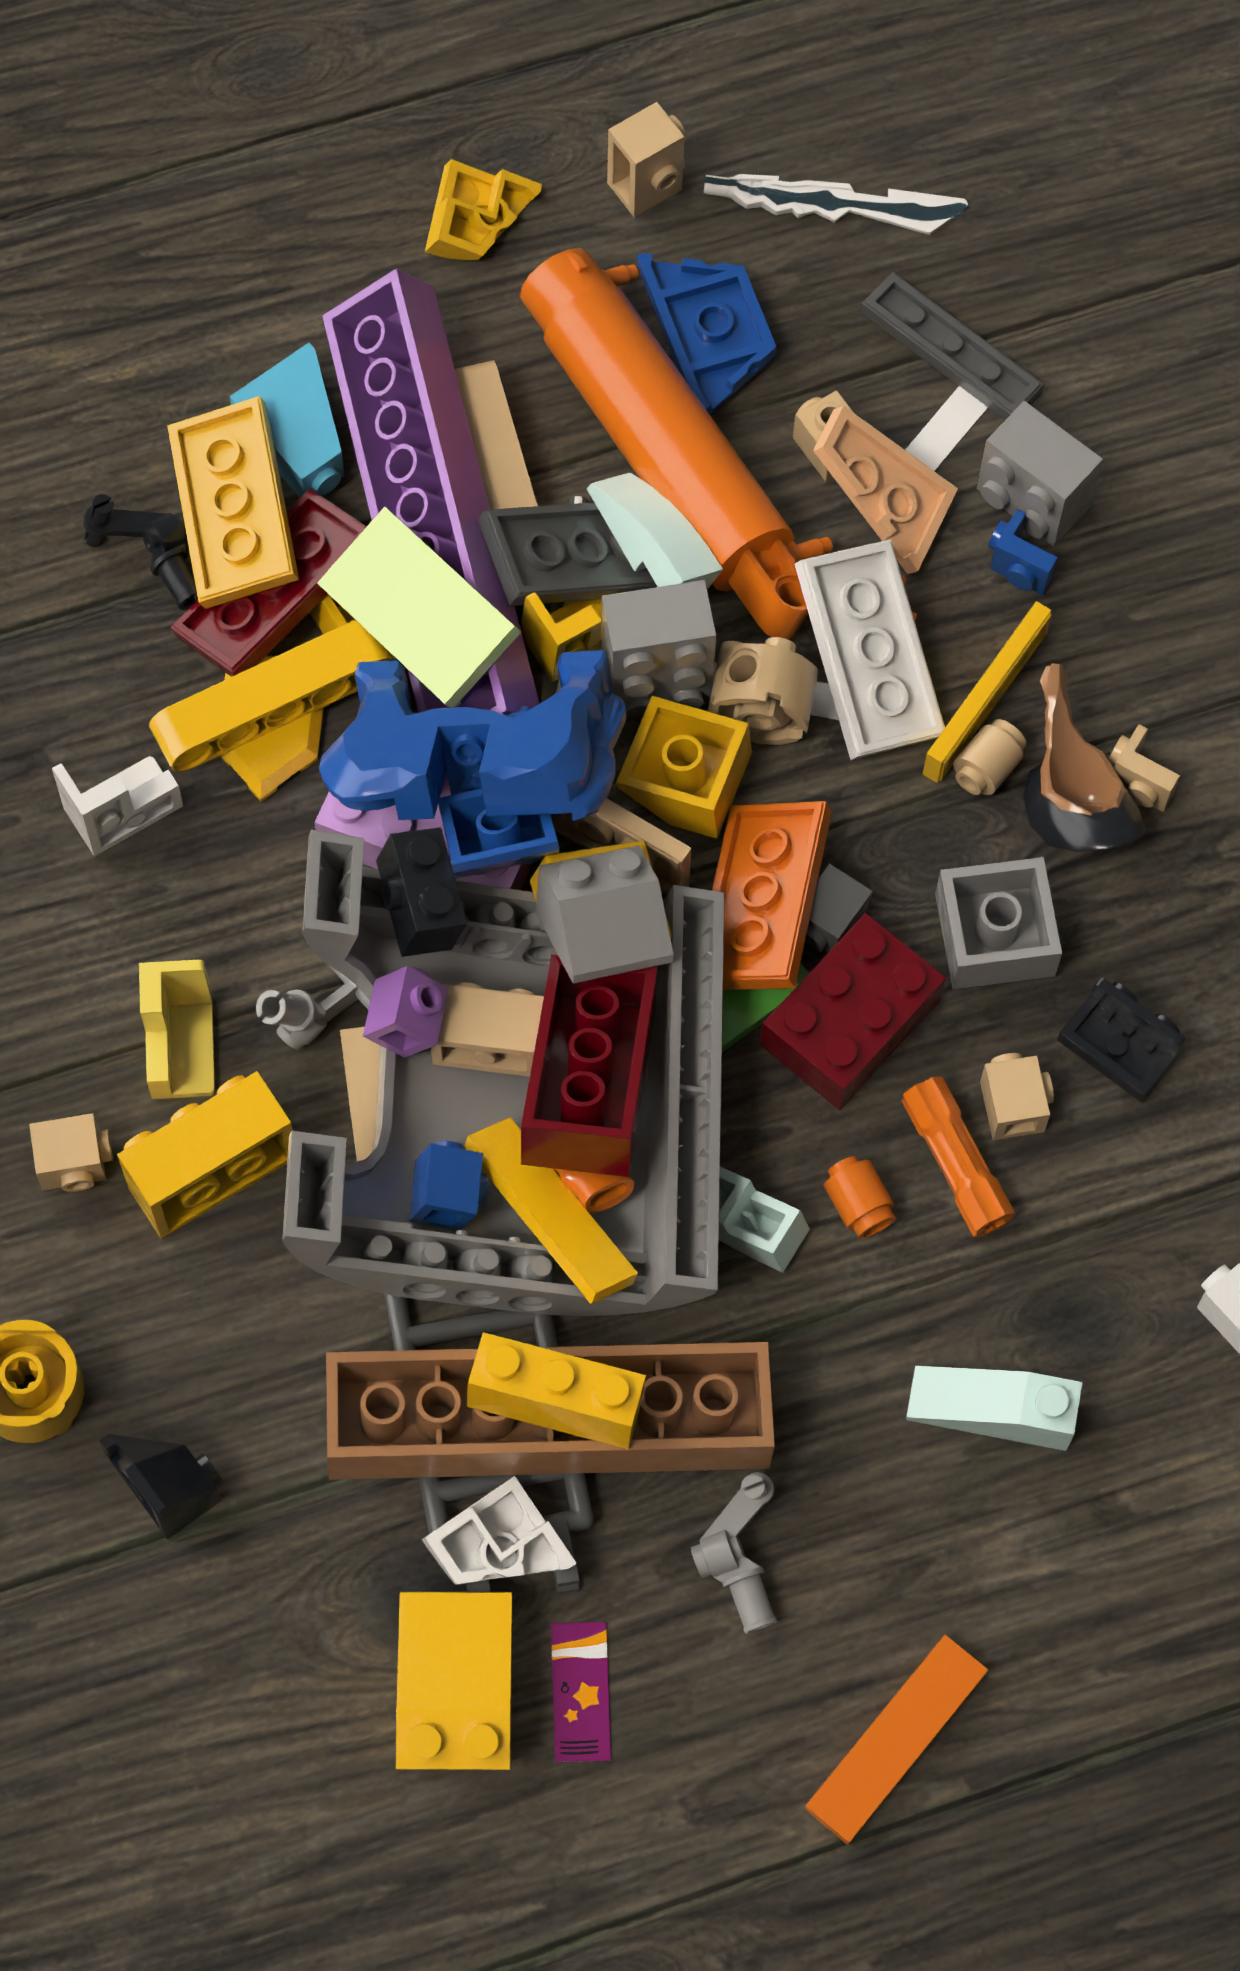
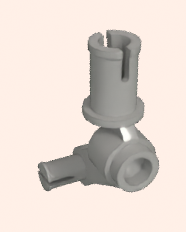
(303, 1017)
(724, 1558)

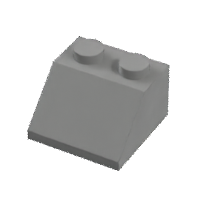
(604, 914)

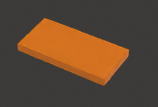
(769, 888)

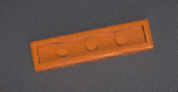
(896, 1739)

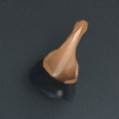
(1075, 792)

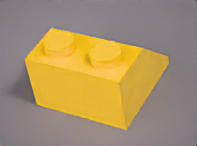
(686, 765)

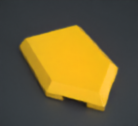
(278, 754)

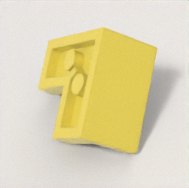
(178, 1028)

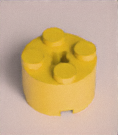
(58, 1388)

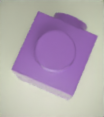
(406, 1011)

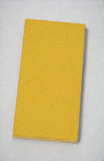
(232, 502)

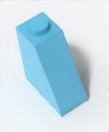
(299, 422)

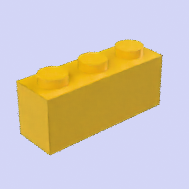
(555, 1390)

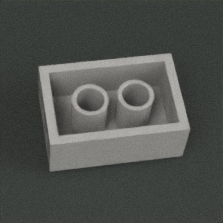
(660, 645)

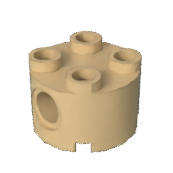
(765, 688)

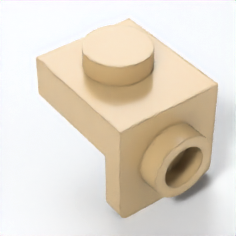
(1144, 779)

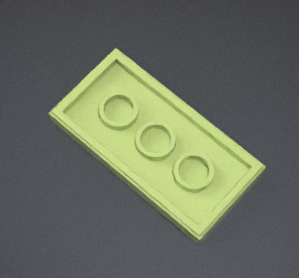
(419, 608)

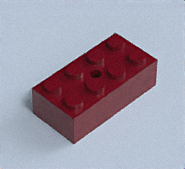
(588, 1071)

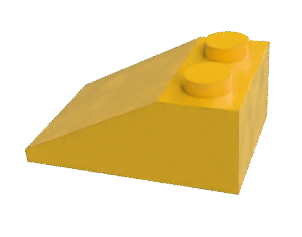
(454, 1680)

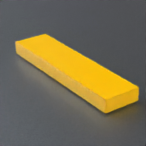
(987, 692)
(552, 1214)

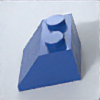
(492, 842)

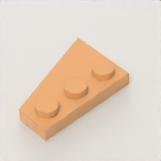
(886, 484)

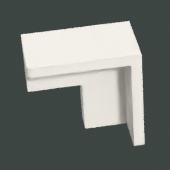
(119, 804)

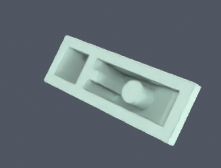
(997, 1404)

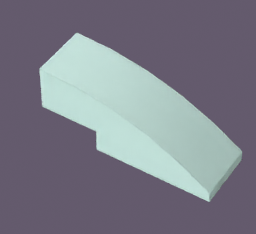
(653, 532)
(758, 1223)

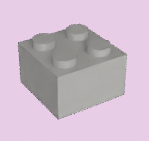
(1039, 471)
(998, 923)

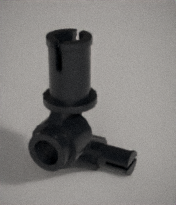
(162, 536)

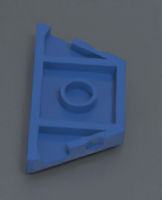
(709, 324)

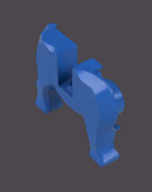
(525, 761)

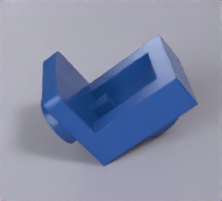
(1018, 560)

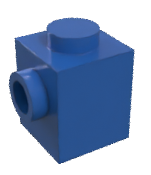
(447, 1186)

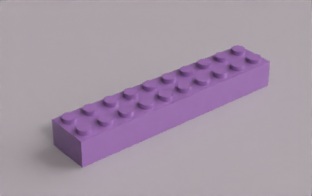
(421, 453)

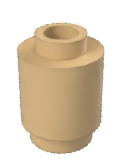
(989, 757)

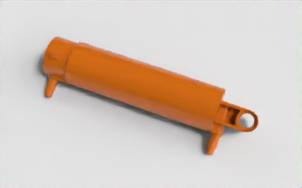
(668, 433)

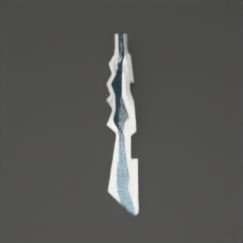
(834, 200)

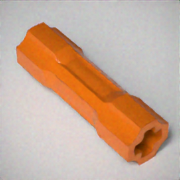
(975, 1188)

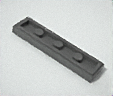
(950, 346)

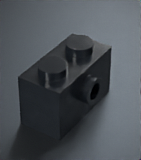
(421, 892)

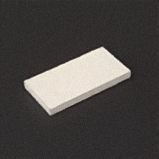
(870, 649)

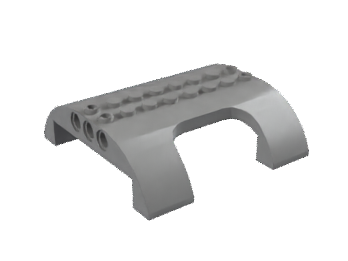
(356, 1215)

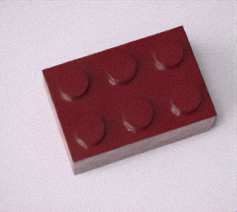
(852, 1011)

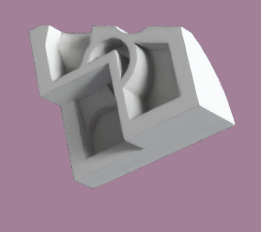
(498, 1539)

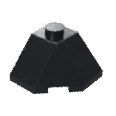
(165, 1479)

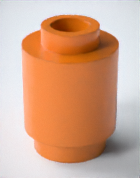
(860, 1197)

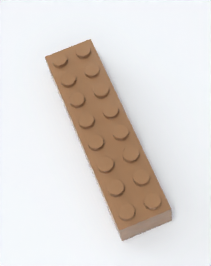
(412, 1420)

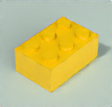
(206, 1153)

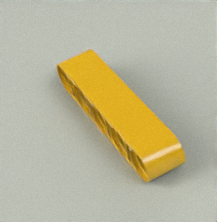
(265, 697)

